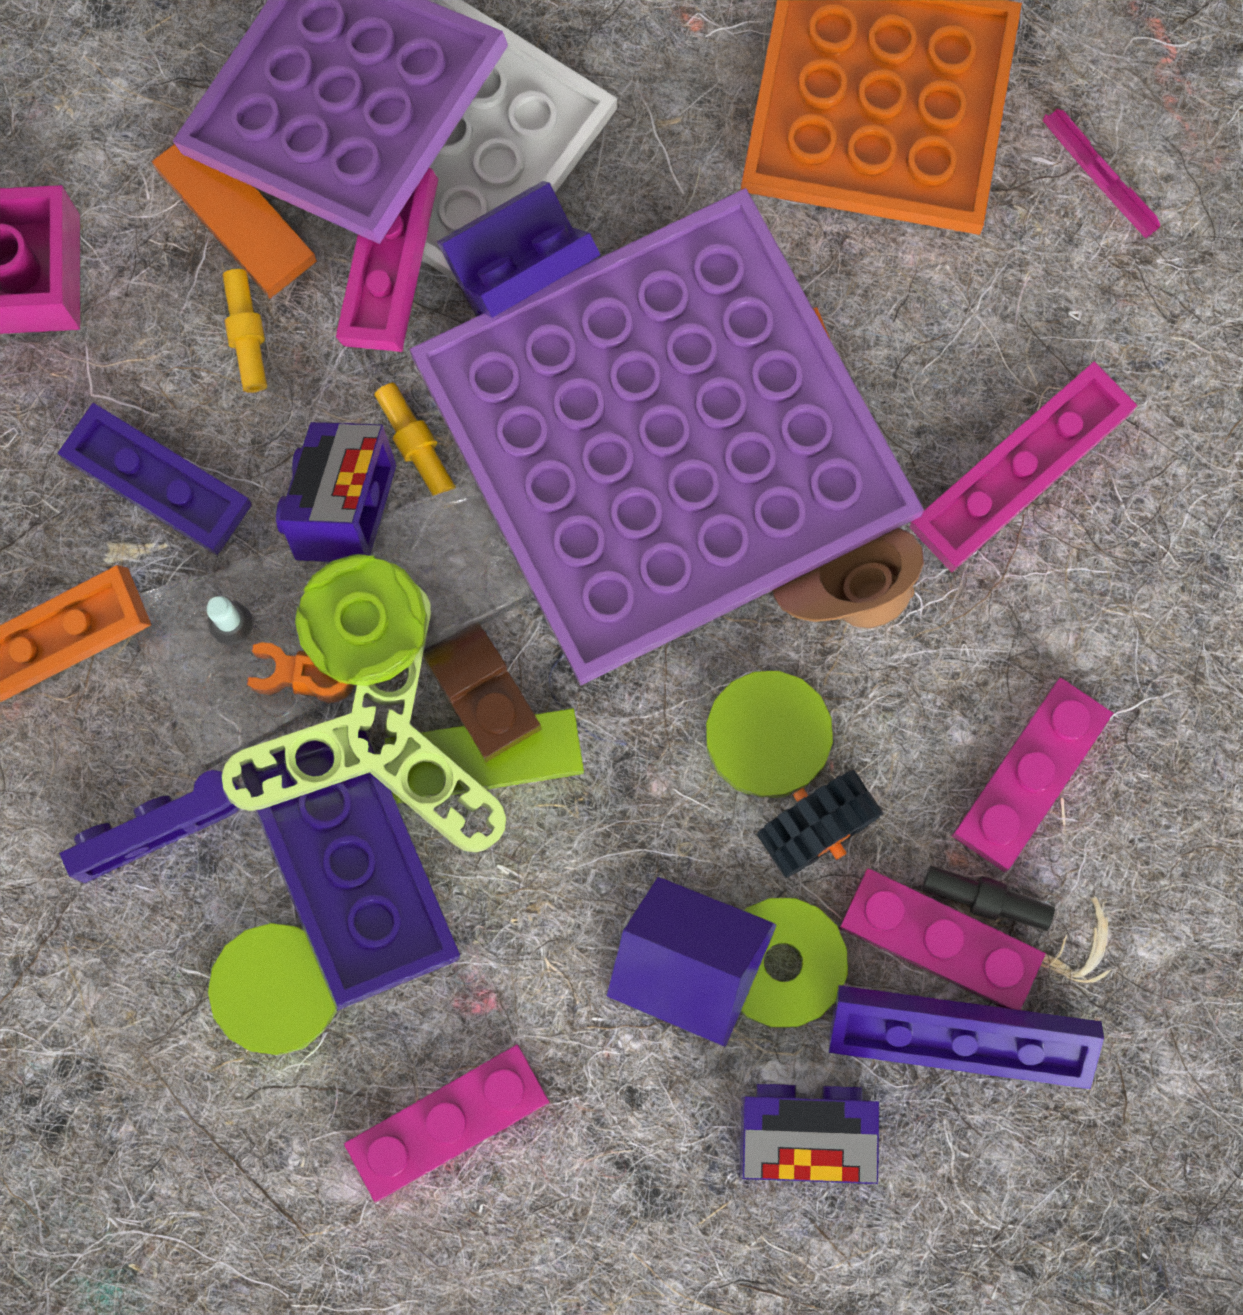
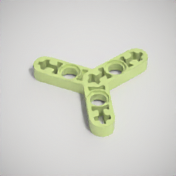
(389, 766)

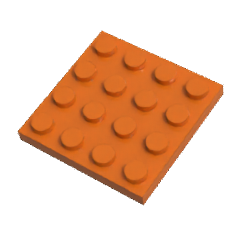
(884, 107)

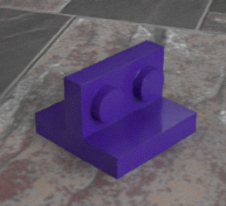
(516, 250)

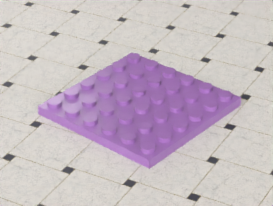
(665, 435)

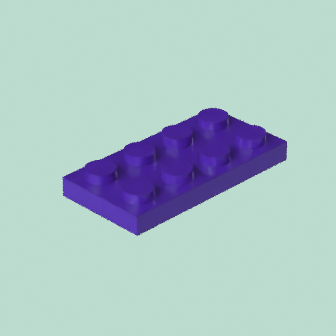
(353, 879)

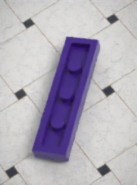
(965, 1037)

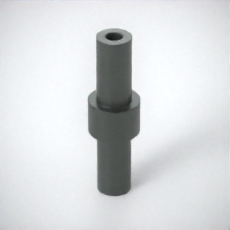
(988, 898)

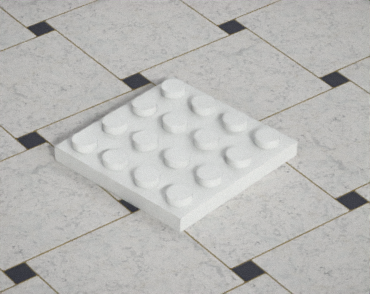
(519, 130)

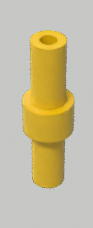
(244, 330)
(414, 439)

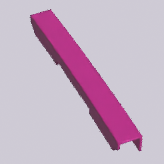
(1101, 173)

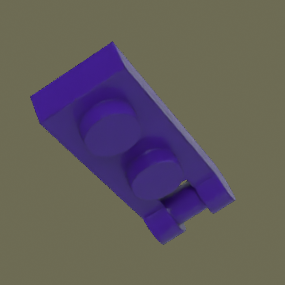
(155, 826)

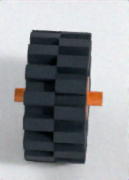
(819, 823)

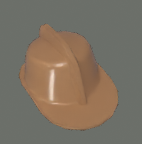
(859, 587)

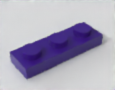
(155, 478)

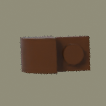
(481, 691)

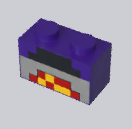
(336, 491)
(809, 1138)

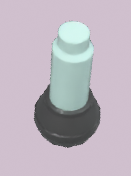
(229, 621)

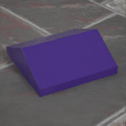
(689, 960)

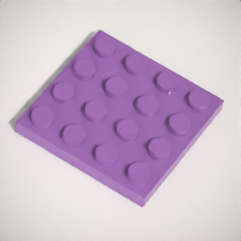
(342, 103)

